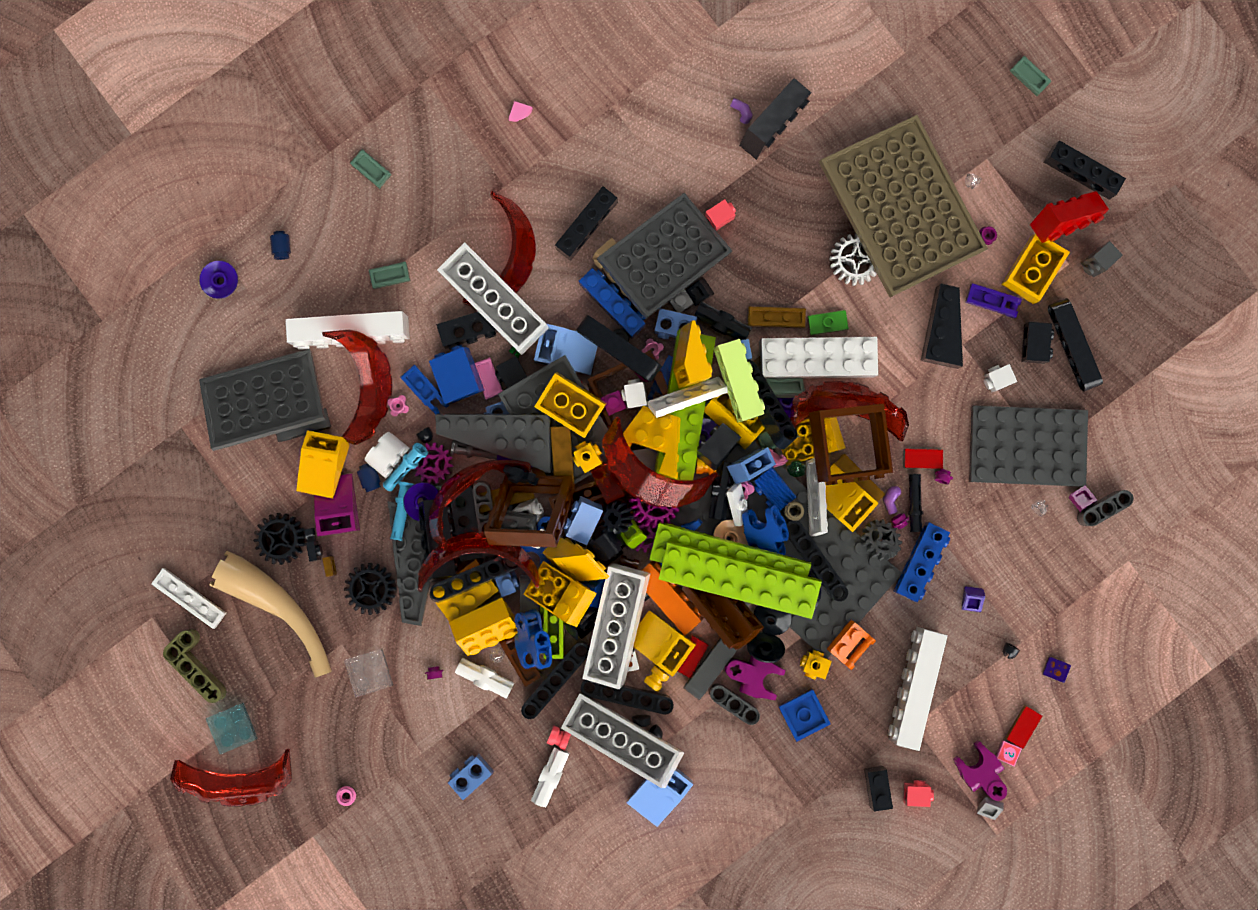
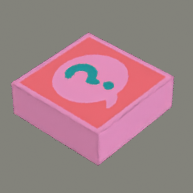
(1008, 753)

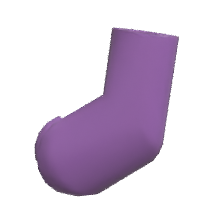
(744, 110)
(889, 499)

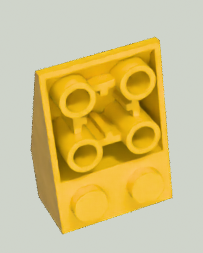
(690, 360)
(802, 447)
(321, 463)
(848, 501)
(575, 561)
(560, 594)
(662, 643)

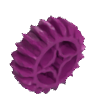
(644, 514)

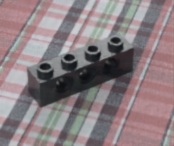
(1084, 170)
(586, 223)
(448, 328)
(468, 511)

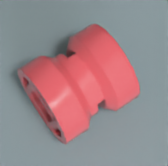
(559, 738)

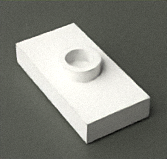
(737, 503)

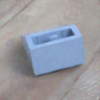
(562, 341)
(658, 802)

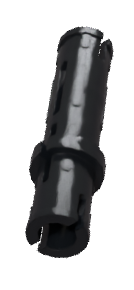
(915, 503)

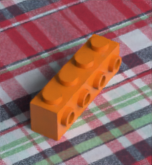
(672, 600)

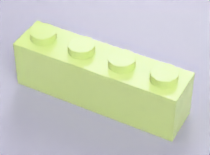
(739, 380)

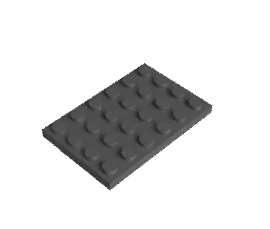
(664, 255)
(525, 394)
(261, 399)
(1028, 446)

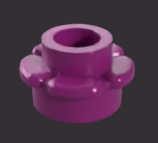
(992, 234)
(943, 476)
(900, 521)
(434, 673)

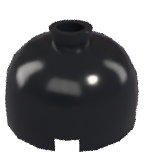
(586, 624)

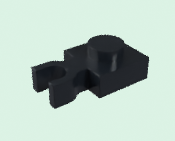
(518, 475)
(314, 550)

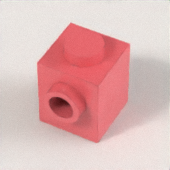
(720, 214)
(918, 794)

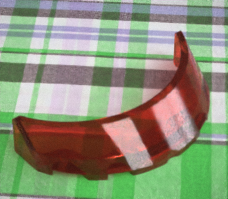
(522, 249)
(374, 383)
(844, 395)
(644, 482)
(457, 485)
(476, 543)
(233, 789)

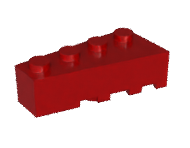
(1068, 216)

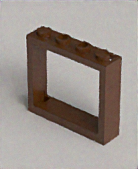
(595, 389)
(879, 437)
(533, 538)

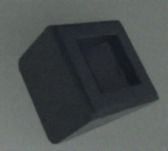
(699, 291)

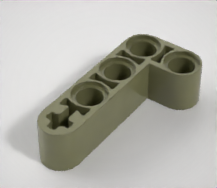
(197, 668)

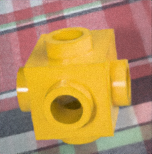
(587, 463)
(821, 668)

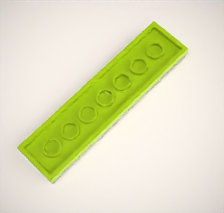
(690, 421)
(684, 536)
(740, 579)

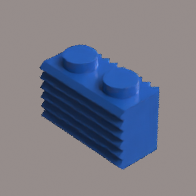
(773, 489)

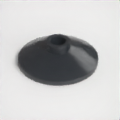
(781, 620)
(766, 648)

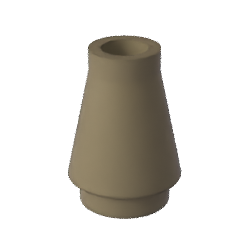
(798, 509)

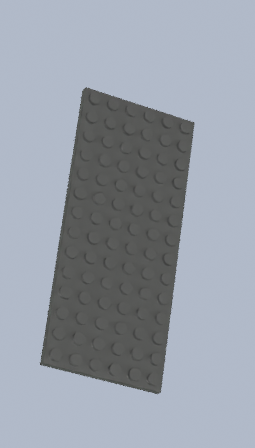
(862, 575)

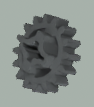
(888, 546)

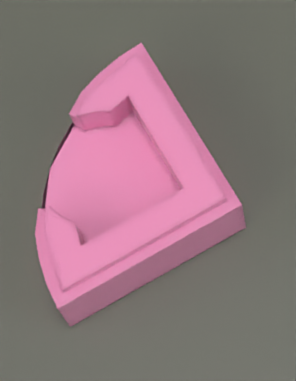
(519, 111)
(779, 459)

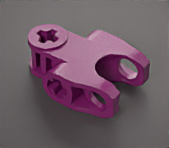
(752, 676)
(984, 773)

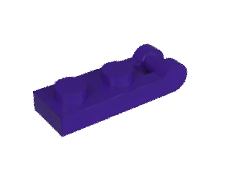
(993, 300)

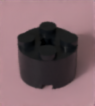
(607, 547)

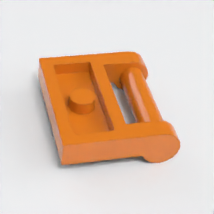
(847, 640)

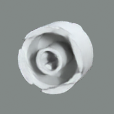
(387, 454)

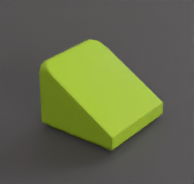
(633, 536)

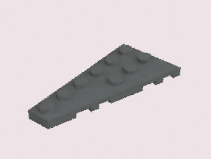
(508, 435)
(408, 561)

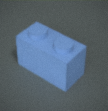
(751, 465)
(583, 520)

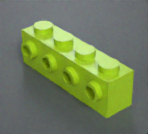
(555, 630)

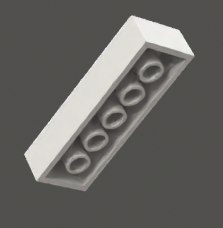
(493, 298)
(378, 326)
(819, 357)
(616, 626)
(917, 688)
(622, 740)

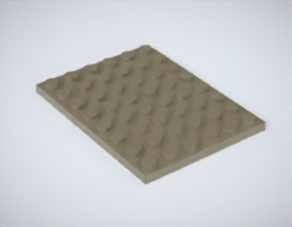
(903, 205)

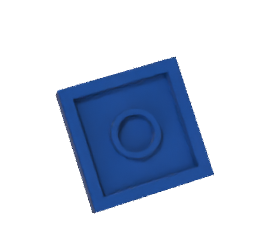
(804, 715)

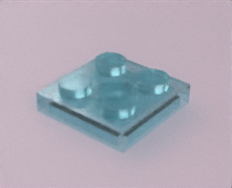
(231, 728)

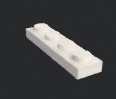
(688, 396)
(816, 501)
(189, 598)

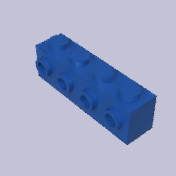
(612, 303)
(922, 561)

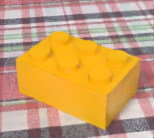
(1035, 269)
(570, 404)
(721, 411)
(467, 601)
(484, 627)

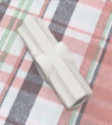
(484, 677)
(550, 777)

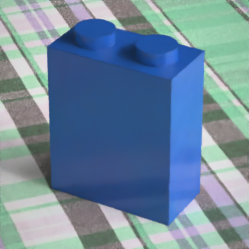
(456, 374)

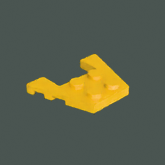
(657, 434)

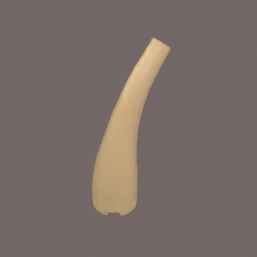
(255, 587)

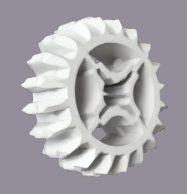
(854, 276)

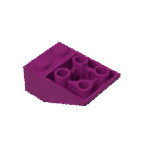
(339, 513)

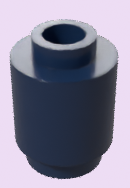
(280, 245)
(368, 477)

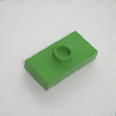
(828, 322)

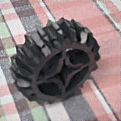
(275, 544)
(364, 582)

